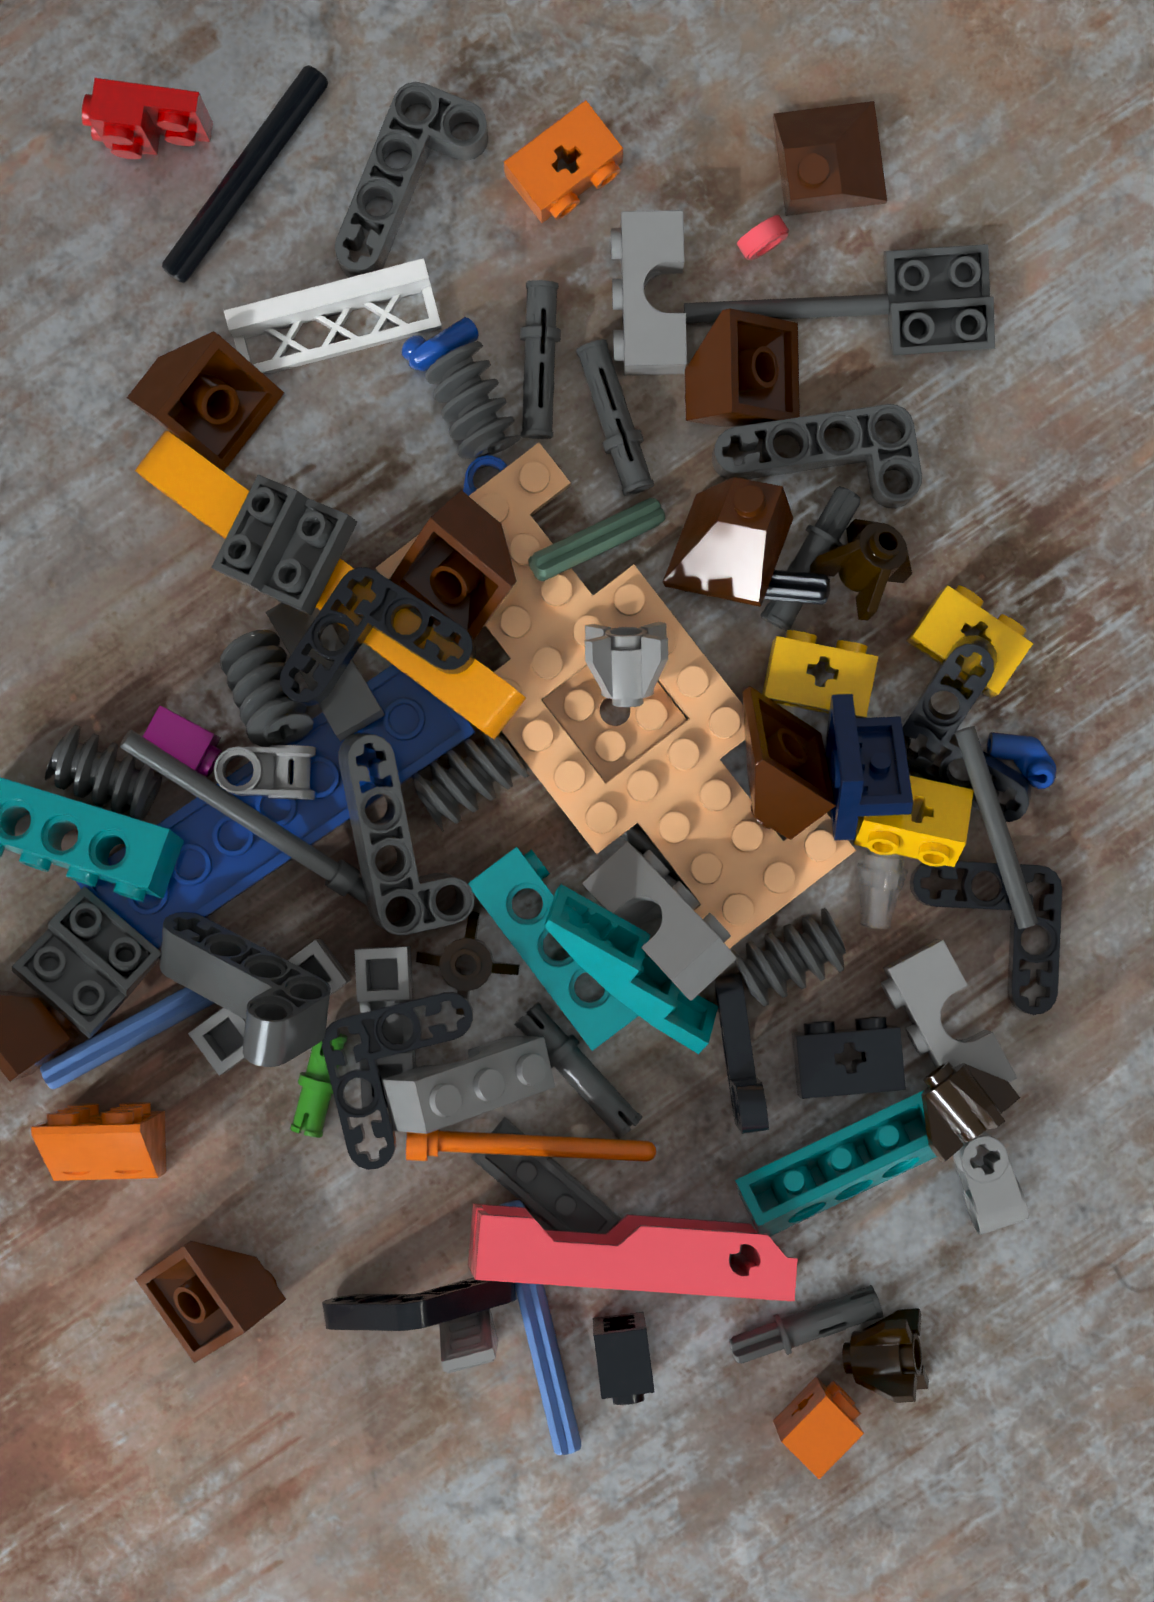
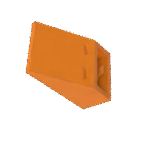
(103, 1145)

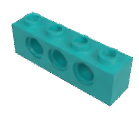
(149, 847)
(495, 890)
(837, 1167)

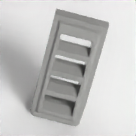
(468, 1341)

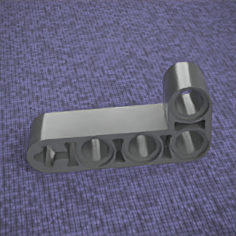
(399, 184)
(816, 454)
(392, 830)
(279, 1000)

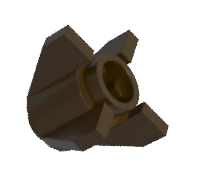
(869, 560)
(478, 950)
(962, 1105)
(888, 1356)

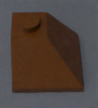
(830, 158)
(744, 372)
(207, 397)
(731, 541)
(459, 564)
(784, 767)
(30, 1033)
(209, 1295)

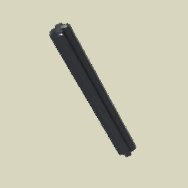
(245, 174)

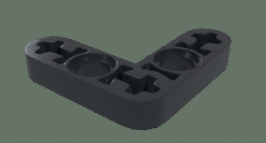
(376, 615)
(941, 727)
(1052, 901)
(376, 1046)
(745, 1088)
(416, 1310)

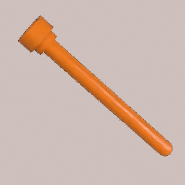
(422, 1145)

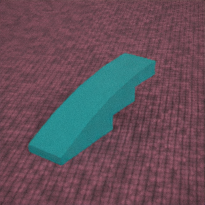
(613, 956)

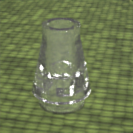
(880, 887)

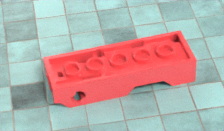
(632, 1255)

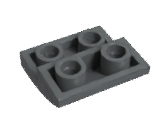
(939, 299)
(284, 544)
(86, 962)

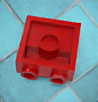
(135, 115)

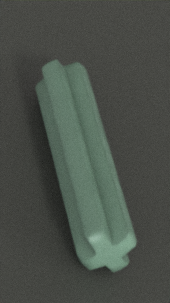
(596, 539)

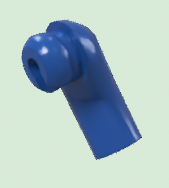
(424, 353)
(1028, 756)

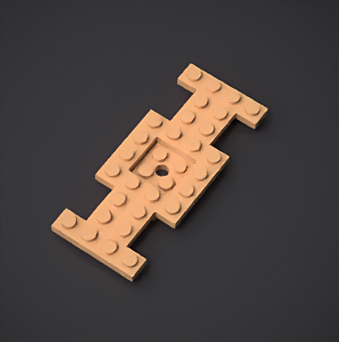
(657, 762)

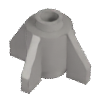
(626, 660)

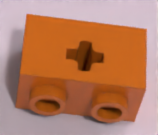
(574, 137)
(819, 1425)

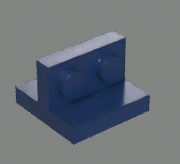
(865, 767)

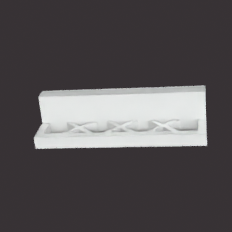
(334, 299)

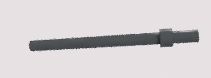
(339, 875)

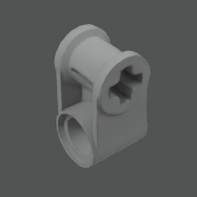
(271, 771)
(990, 1190)

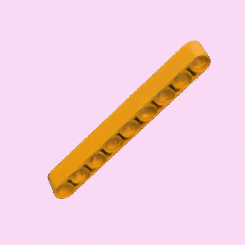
(216, 501)

